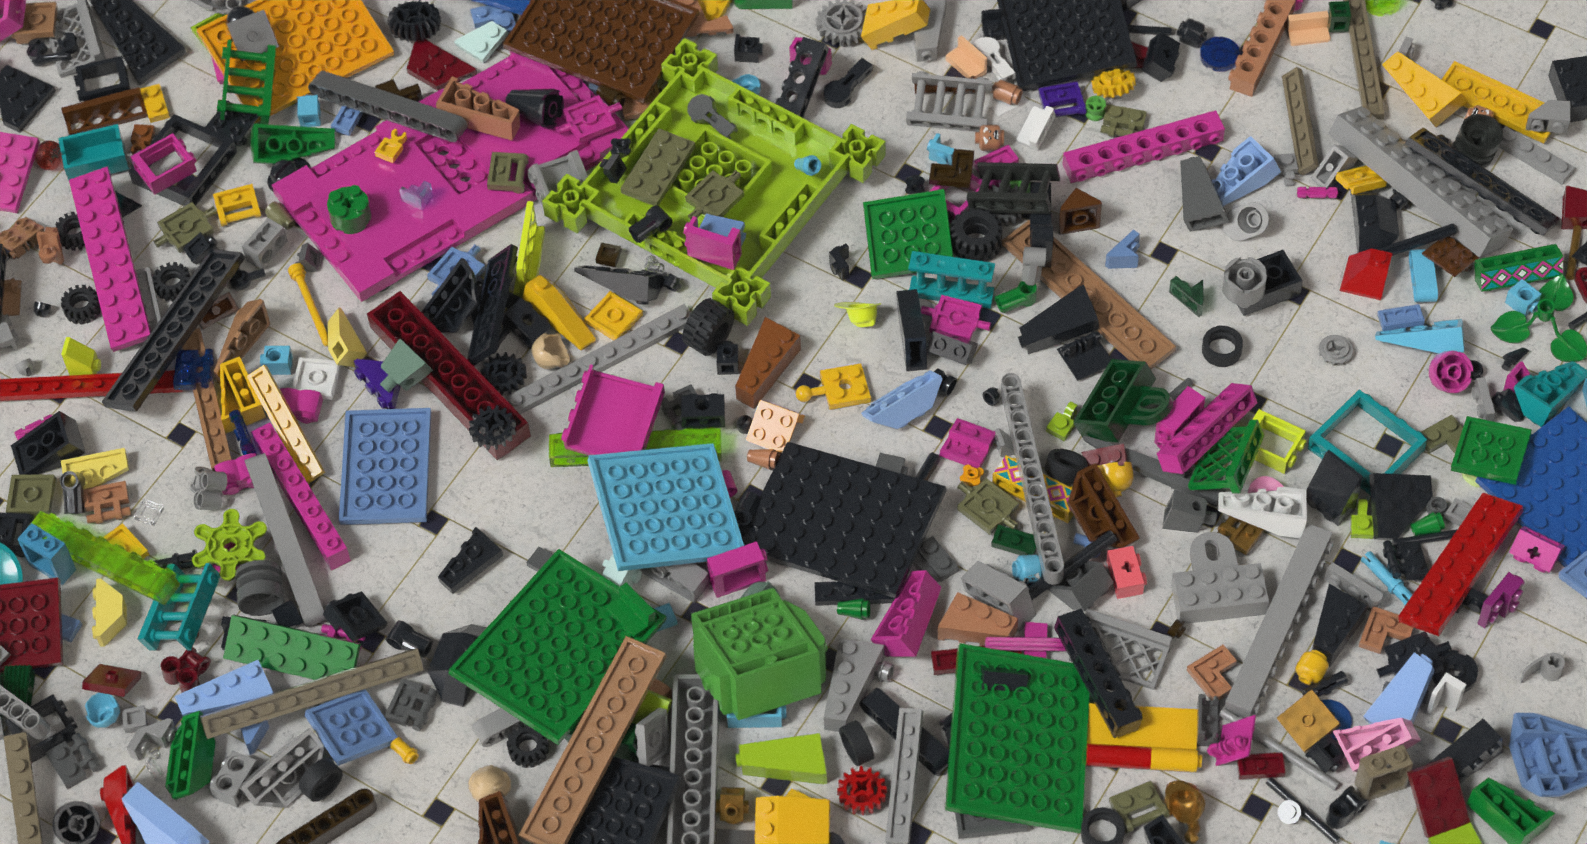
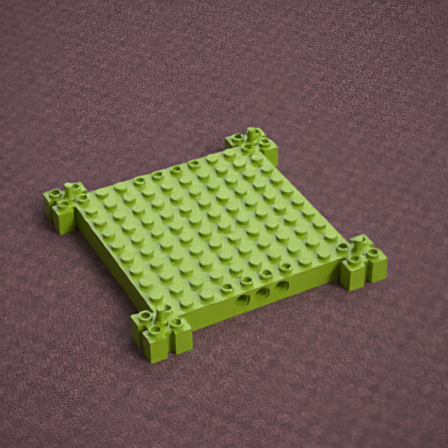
(763, 150)

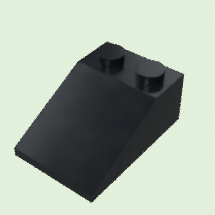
(48, 445)
(1334, 488)

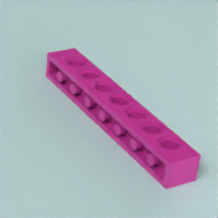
(1143, 146)
(301, 497)

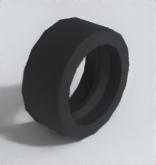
(1229, 334)
(1064, 464)
(856, 743)
(320, 779)
(1102, 814)

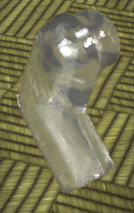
(652, 264)

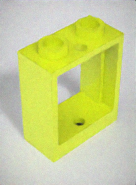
(1284, 430)

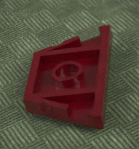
(435, 65)

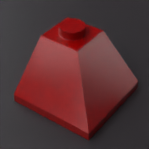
(1366, 273)

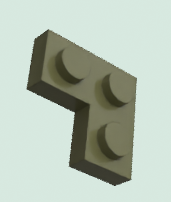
(1442, 433)

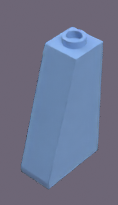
(1404, 693)

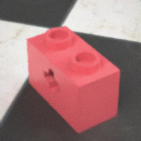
(1119, 563)

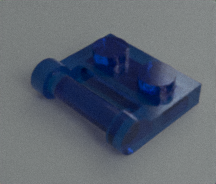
(241, 432)

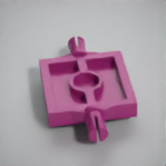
(589, 119)
(956, 317)

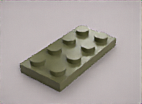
(658, 167)

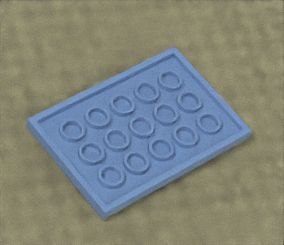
(385, 466)

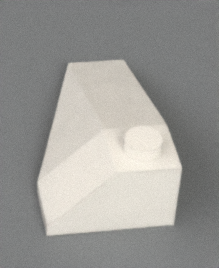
(1275, 511)

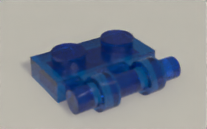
(187, 366)

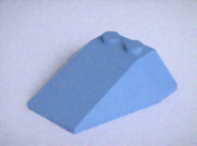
(1548, 754)

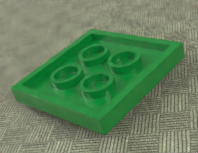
(1491, 450)

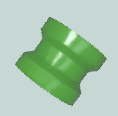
(1095, 108)

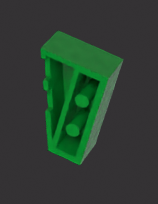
(1507, 813)

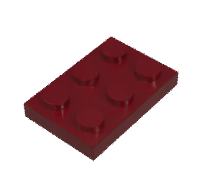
(1438, 797)

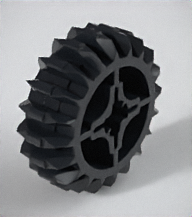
(414, 21)

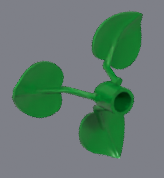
(1557, 296)

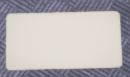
(1001, 107)

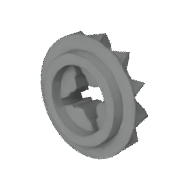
(1339, 343)

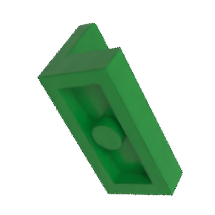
(631, 610)

